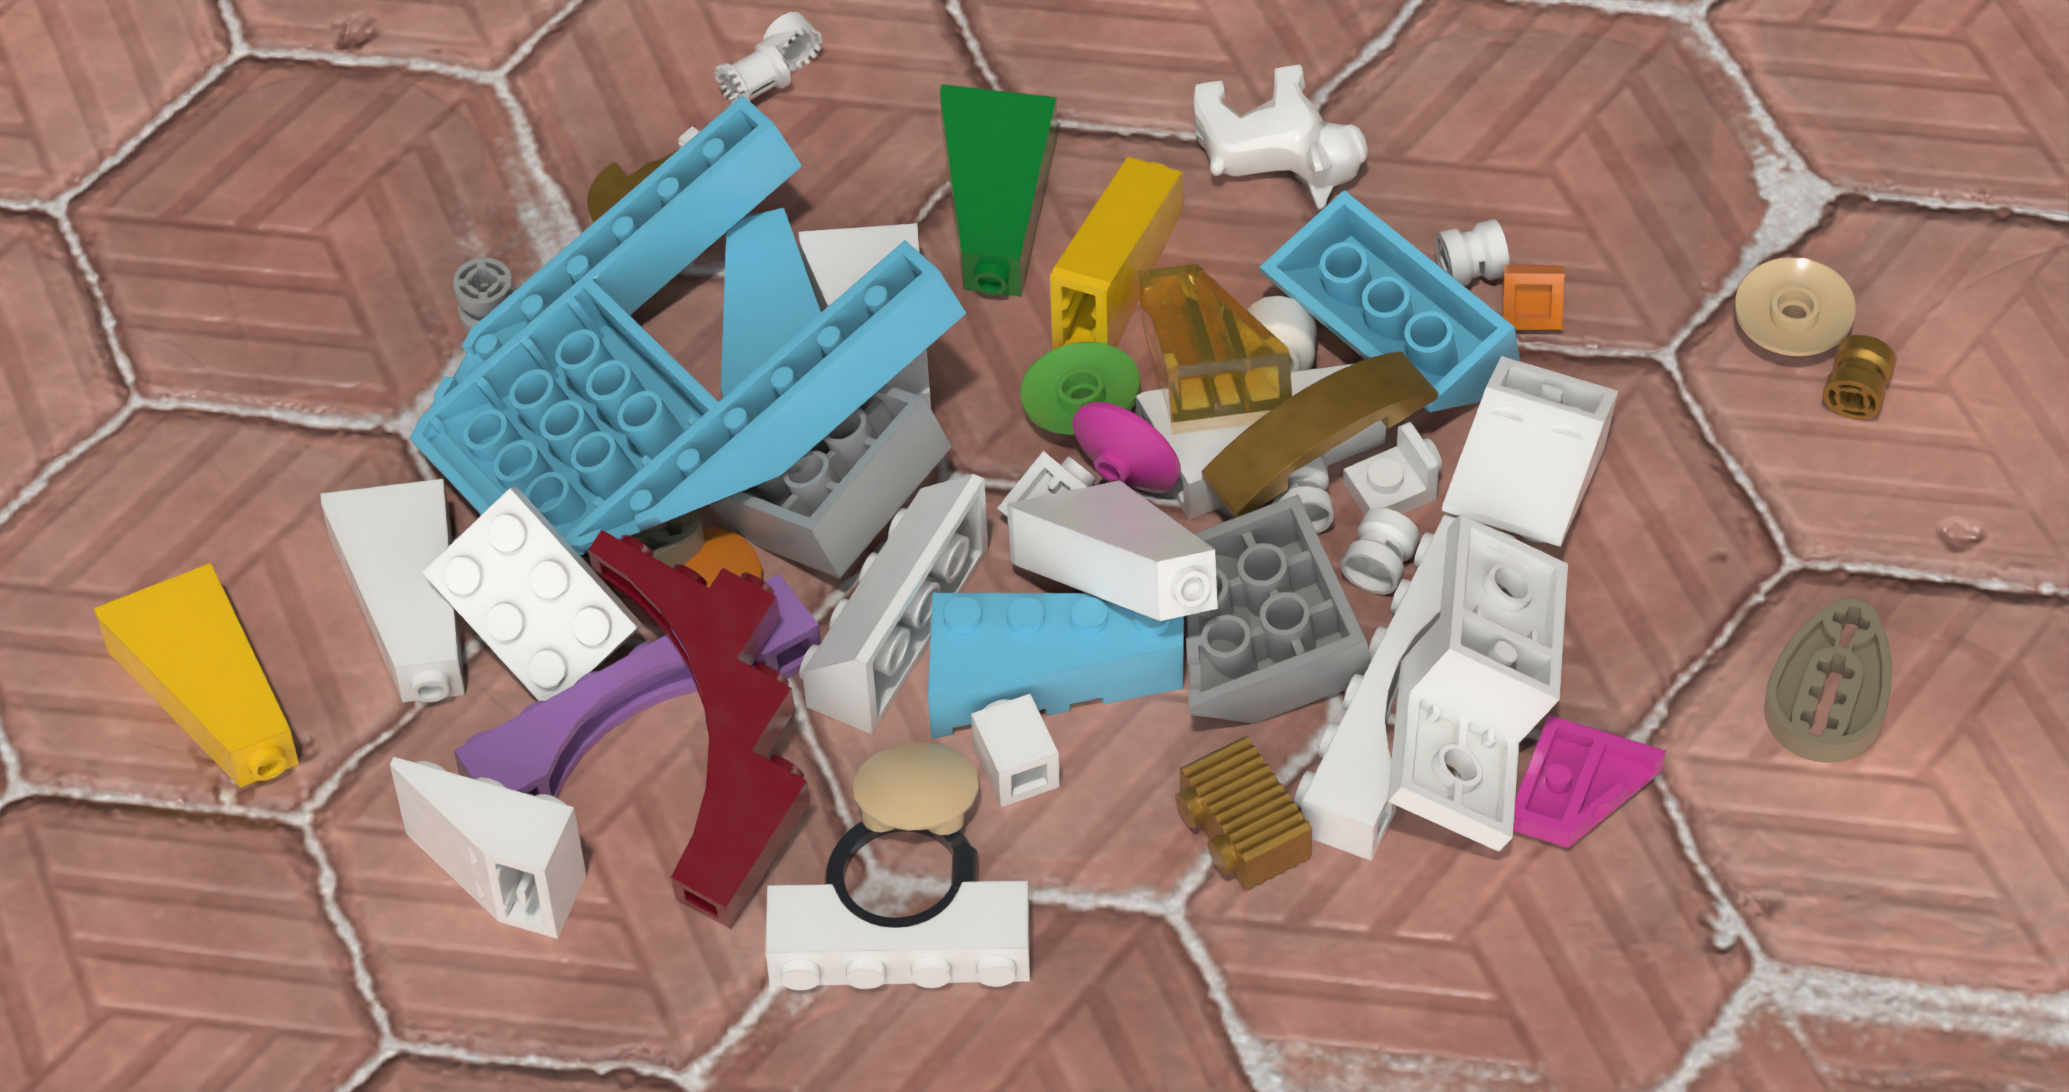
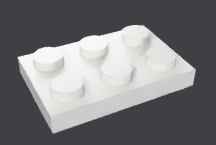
(531, 596)

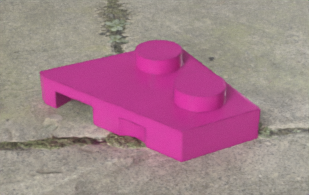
(1579, 780)

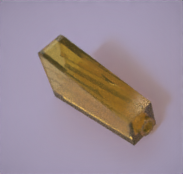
(1209, 347)

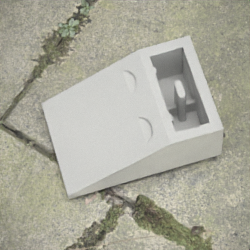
(1531, 451)
(499, 844)

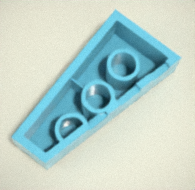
(1044, 646)

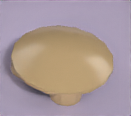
(915, 788)

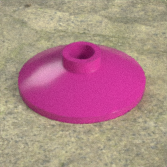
(1126, 447)

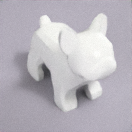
(1278, 136)

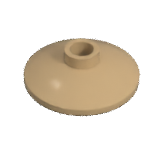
(1799, 290)

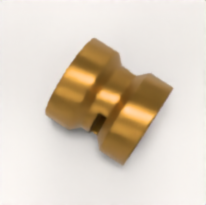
(1859, 377)

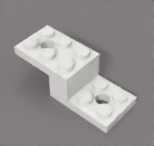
(1478, 683)

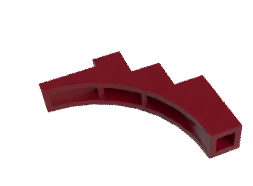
(747, 798)

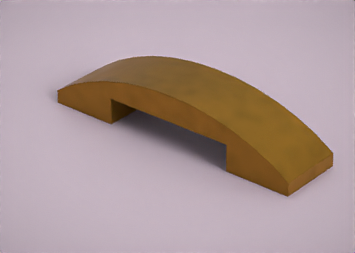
(1312, 423)

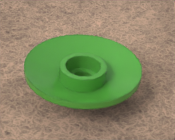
(1075, 376)

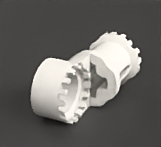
(771, 62)

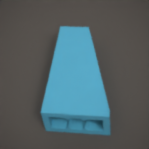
(764, 294)

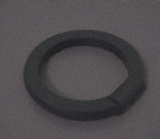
(963, 870)

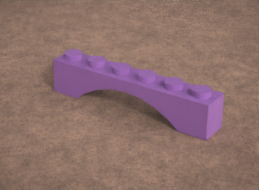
(552, 736)

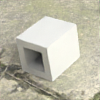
(1015, 749)

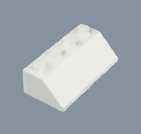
(887, 620)

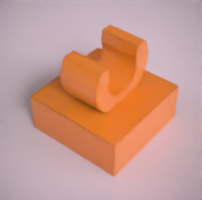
(1533, 296)

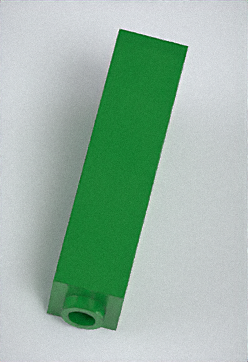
(997, 177)

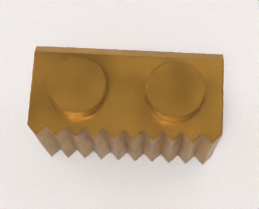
(1244, 813)

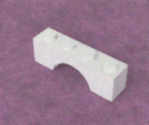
(971, 941)

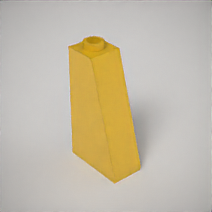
(1125, 232)
(200, 668)

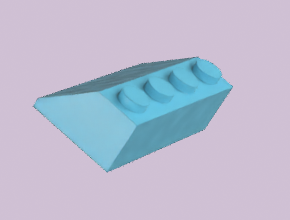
(1391, 299)

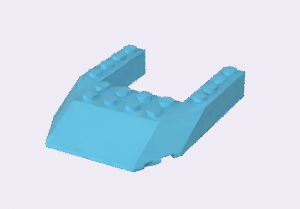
(603, 419)

